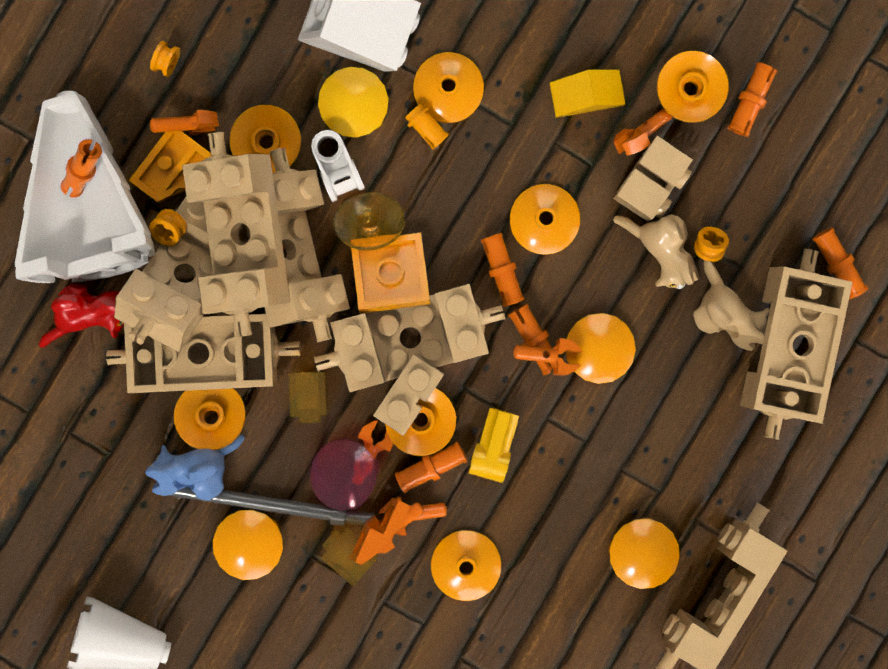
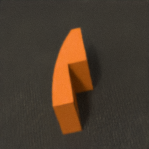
(373, 541)

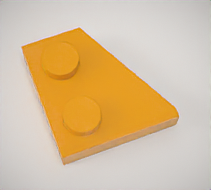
(162, 169)

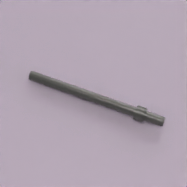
(284, 506)

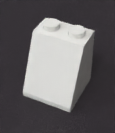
(362, 29)

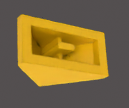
(587, 92)

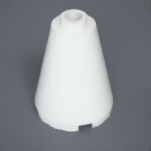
(116, 641)

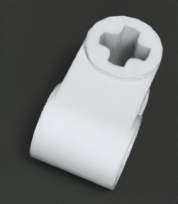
(336, 167)

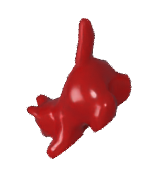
(79, 310)

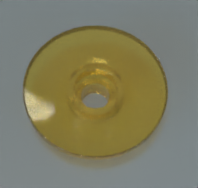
(369, 221)

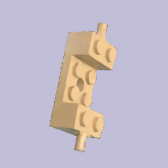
(234, 194)
(310, 295)
(155, 299)
(806, 306)
(371, 347)
(231, 360)
(707, 642)

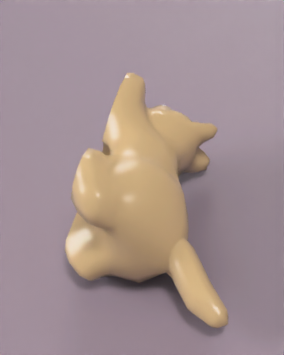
(666, 242)
(724, 310)

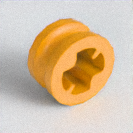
(165, 58)
(168, 227)
(711, 244)

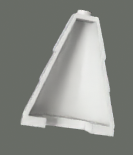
(82, 235)

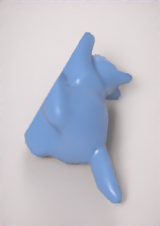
(198, 470)

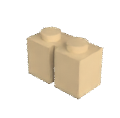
(653, 179)
(414, 383)

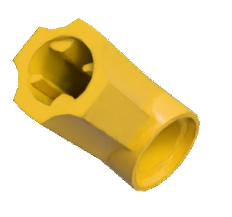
(492, 453)

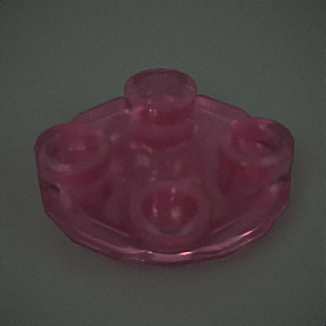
(343, 474)

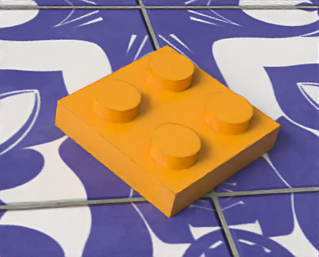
(391, 275)

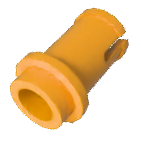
(426, 126)

